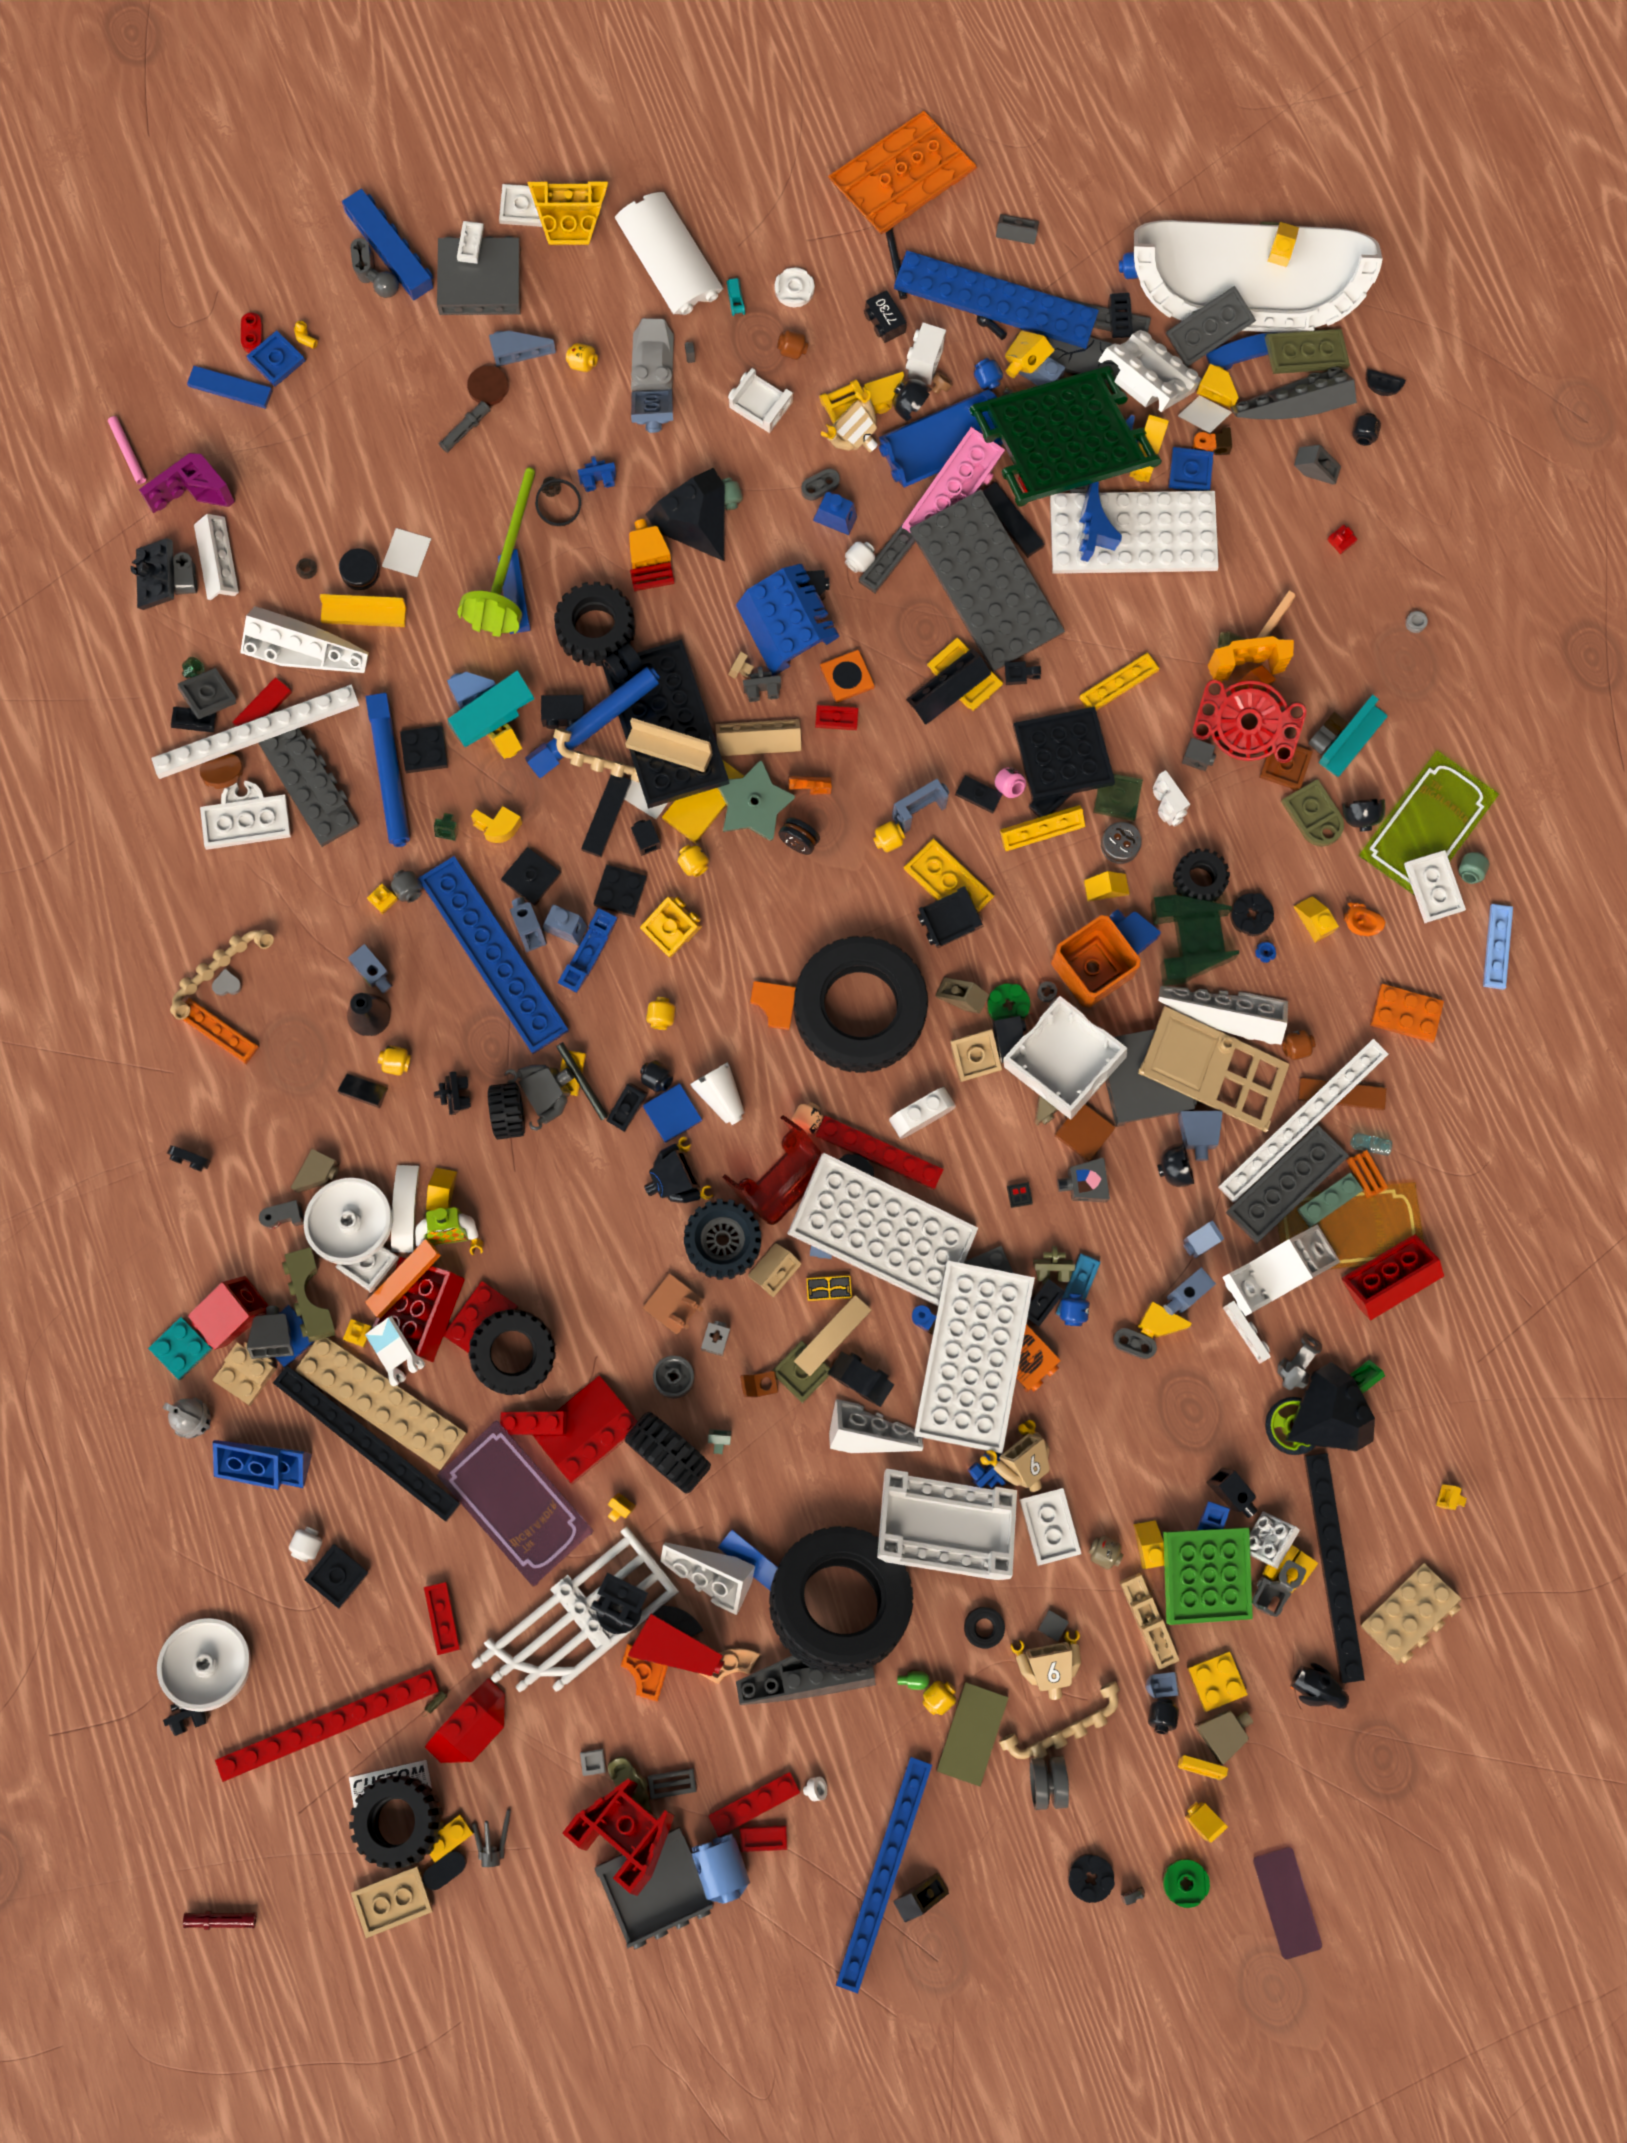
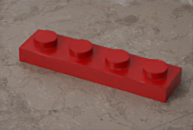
(754, 1804)

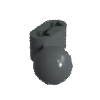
(384, 283)

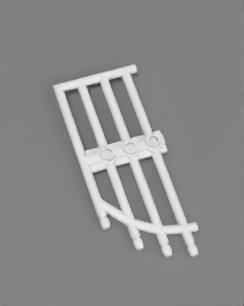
(579, 1610)

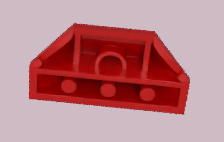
(470, 1726)

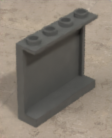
(482, 287)
(1137, 1096)
(665, 1901)

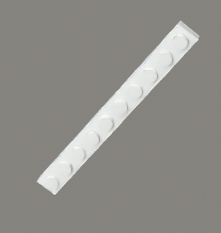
(255, 731)
(1303, 1120)

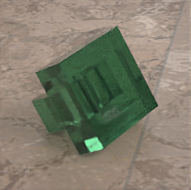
(446, 827)

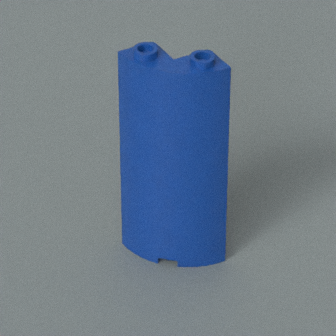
(928, 443)

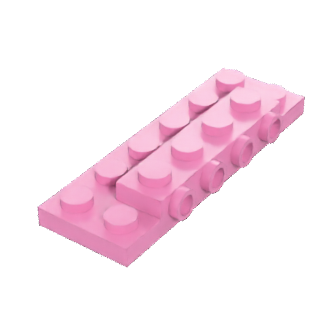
(960, 477)

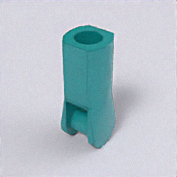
(735, 296)

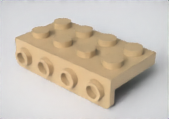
(1412, 1614)

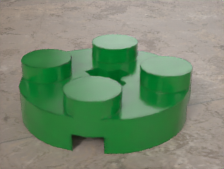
(1010, 992)
(1195, 1873)

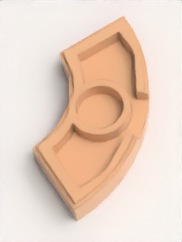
(735, 1661)

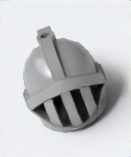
(188, 1417)

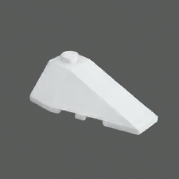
(862, 1432)
(718, 1575)

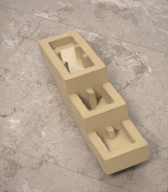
(832, 1335)
(1149, 1621)

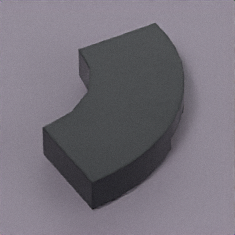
(679, 1619)

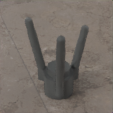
(489, 1854)

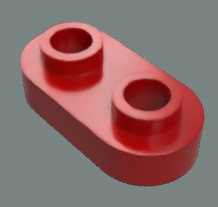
(251, 331)

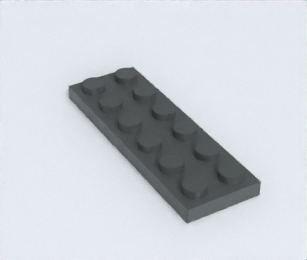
(1287, 1184)

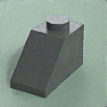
(1317, 464)

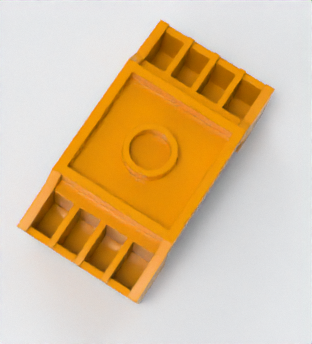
(1257, 650)

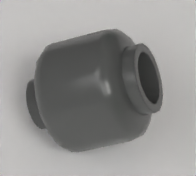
(406, 886)

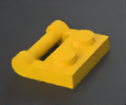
(837, 409)

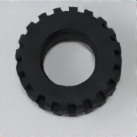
(589, 599)
(541, 1361)
(667, 1452)
(367, 1822)

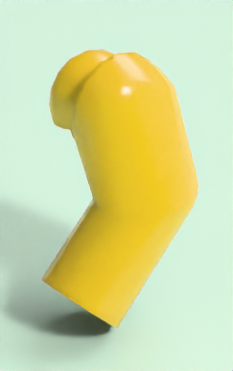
(302, 335)

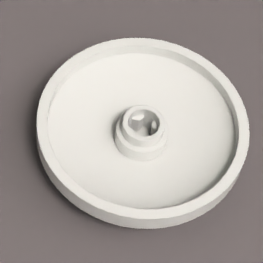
(348, 1221)
(203, 1664)

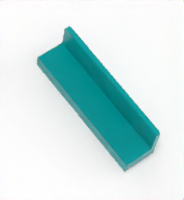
(1353, 737)

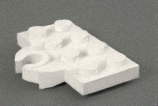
(244, 818)

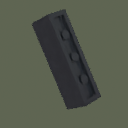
(949, 686)

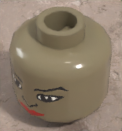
(1106, 1552)

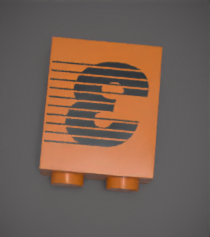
(1035, 1361)

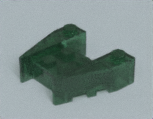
(1197, 935)

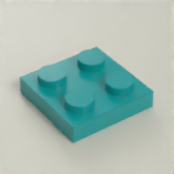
(180, 1348)

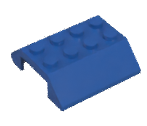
(785, 617)

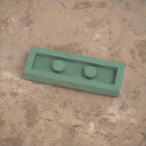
(1330, 1200)

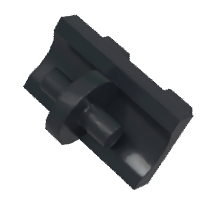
(450, 1092)
(177, 1721)

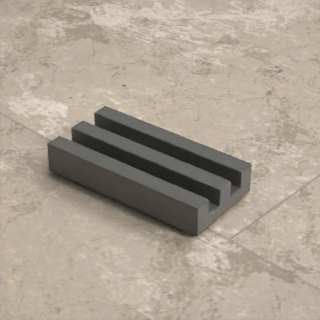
(653, 1795)

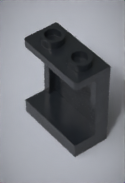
(950, 918)

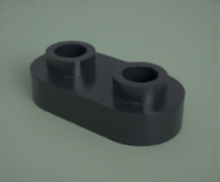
(196, 1162)

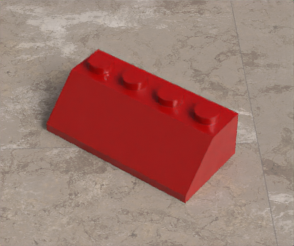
(1393, 1277)

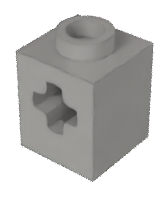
(708, 1344)

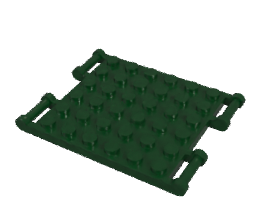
(1064, 434)

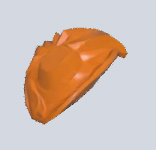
(1363, 921)

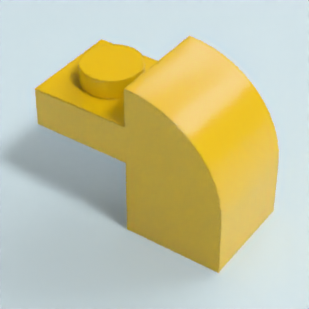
(500, 828)

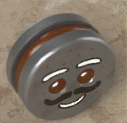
(1121, 842)

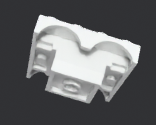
(1151, 371)

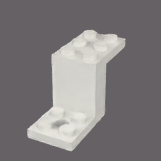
(1281, 1270)

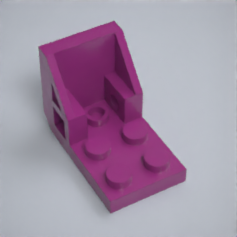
(183, 476)

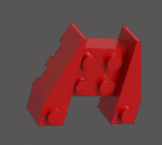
(628, 1829)

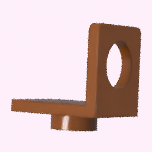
(752, 1386)

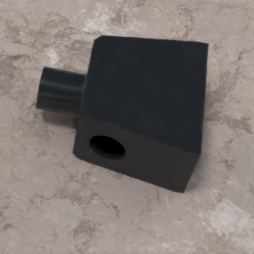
(1233, 1491)

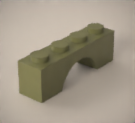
(316, 1321)

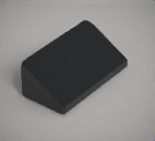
(362, 1090)

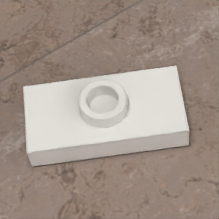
(470, 242)

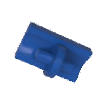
(595, 472)
(982, 1476)

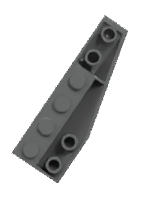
(1302, 397)
(795, 1680)

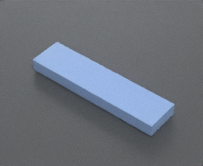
(1498, 946)

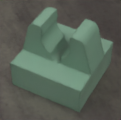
(719, 1439)

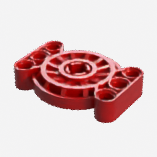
(1252, 700)

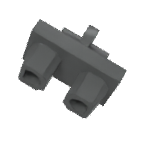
(762, 682)

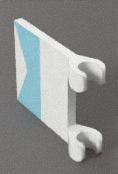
(393, 1350)

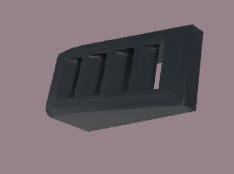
(1116, 302)

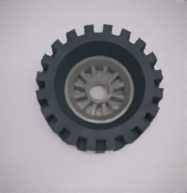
(721, 1214)

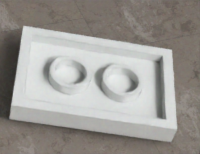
(1434, 886)
(1050, 1526)

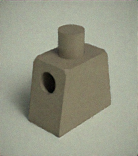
(1224, 1734)

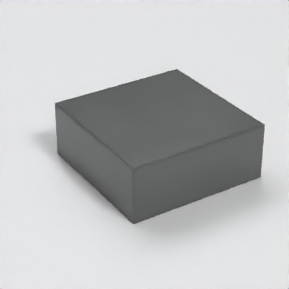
(1053, 1625)

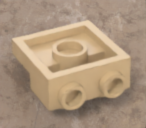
(244, 1375)

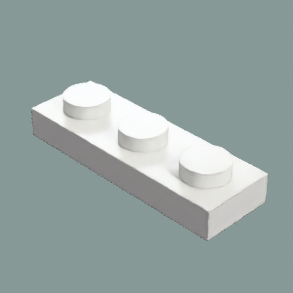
(1248, 1332)

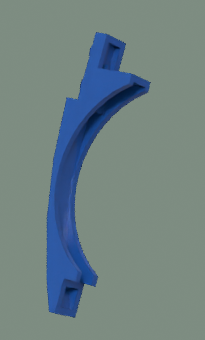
(1096, 526)

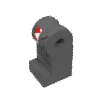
(282, 1213)

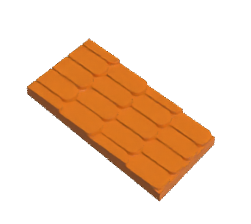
(902, 172)

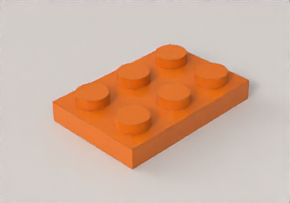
(1407, 1013)

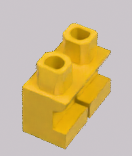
(1292, 1574)

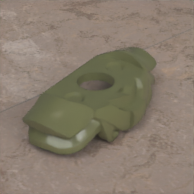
(621, 1770)

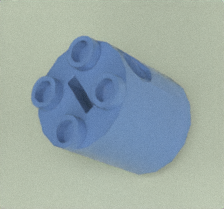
(721, 1869)

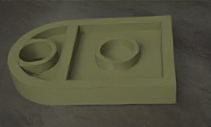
(1313, 812)

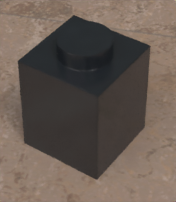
(645, 837)

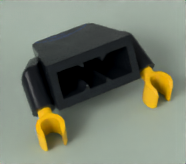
(674, 1176)

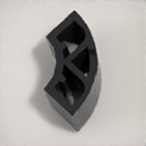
(863, 1380)

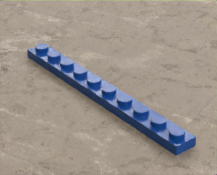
(883, 1875)

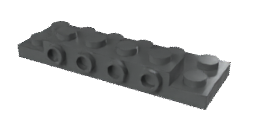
(310, 785)

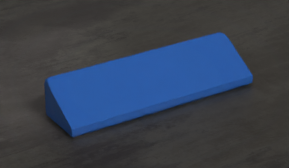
(514, 590)
(737, 1547)

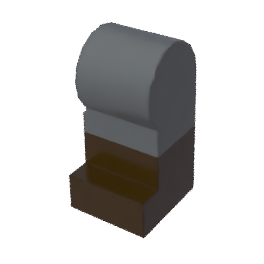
(1328, 733)

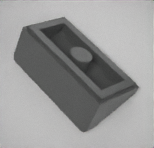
(1017, 229)

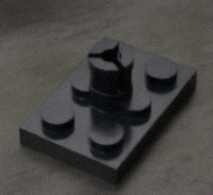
(154, 574)

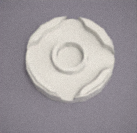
(794, 287)

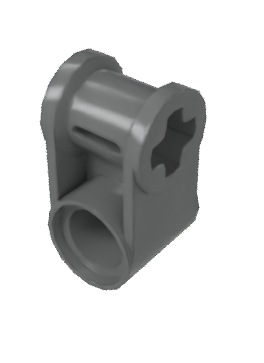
(184, 574)

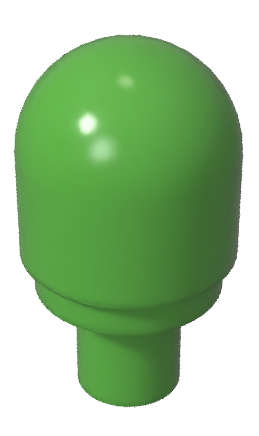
(915, 1680)

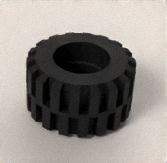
(1207, 862)
(506, 1110)

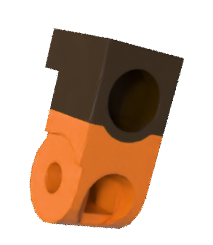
(1218, 443)

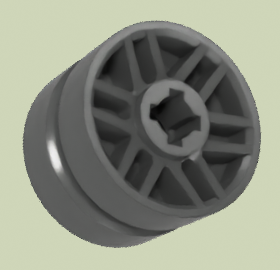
(666, 1368)

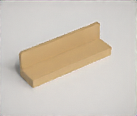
(758, 737)
(669, 745)

